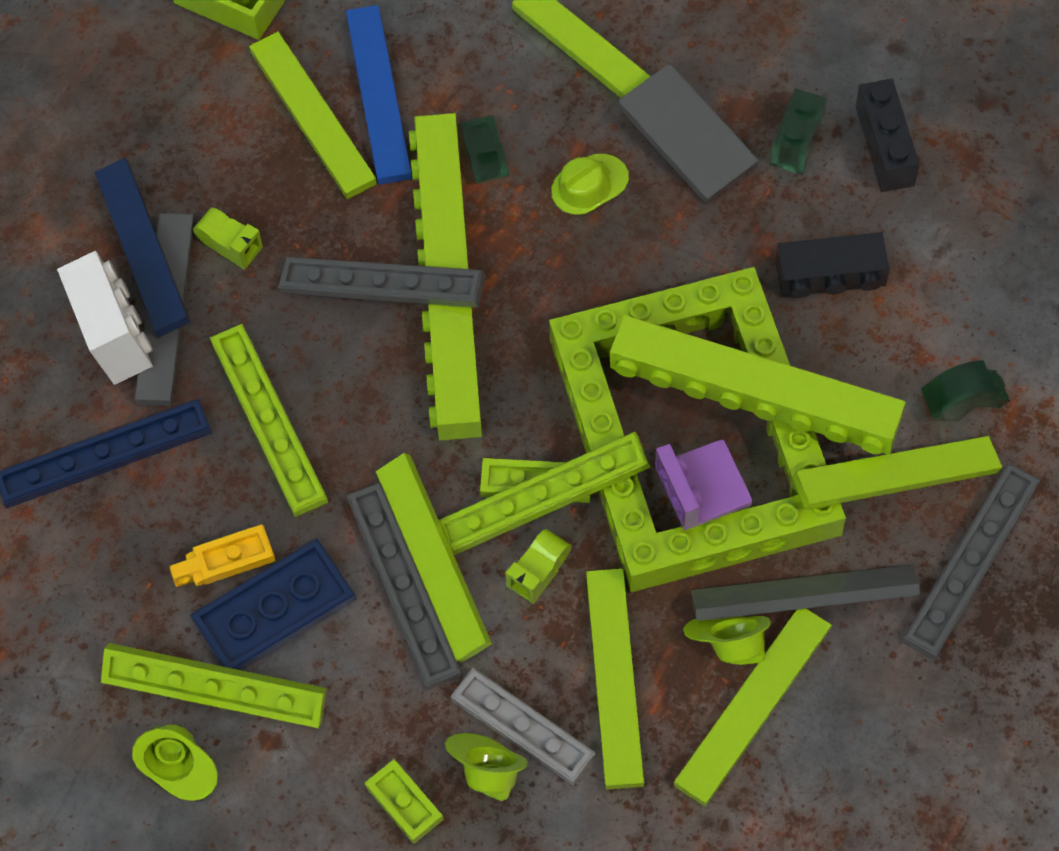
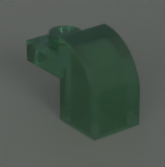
(963, 389)

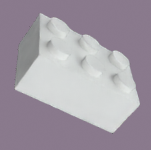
(106, 317)

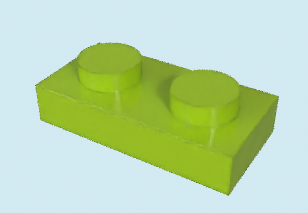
(404, 801)

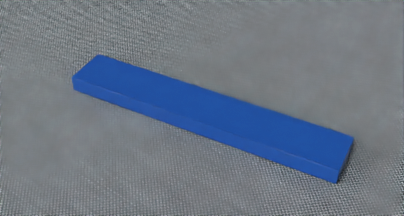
(378, 95)

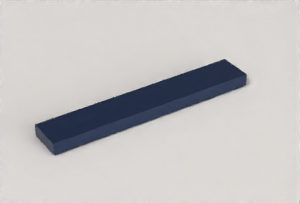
(142, 247)
(103, 453)

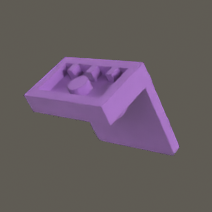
(702, 483)

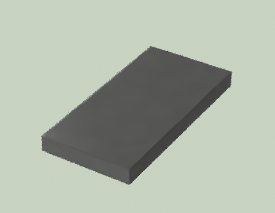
(687, 133)

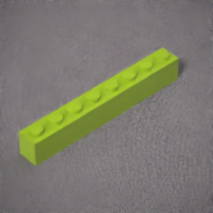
(757, 385)

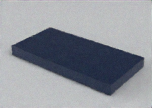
(273, 607)

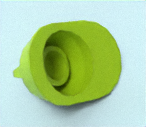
(589, 183)
(734, 639)
(175, 762)
(486, 763)

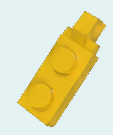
(224, 557)

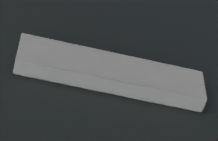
(523, 726)

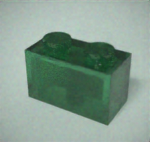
(798, 131)

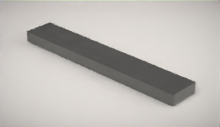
(382, 281)
(157, 383)
(970, 561)
(404, 586)
(805, 592)

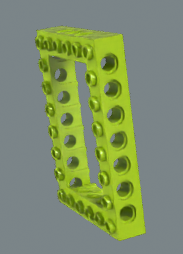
(730, 539)

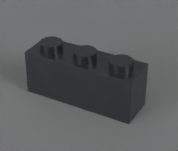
(887, 135)
(832, 265)

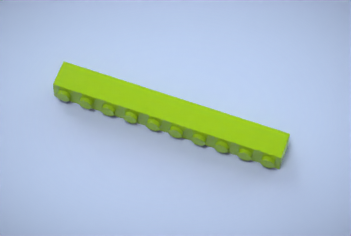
(445, 246)

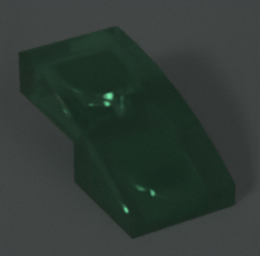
(484, 149)

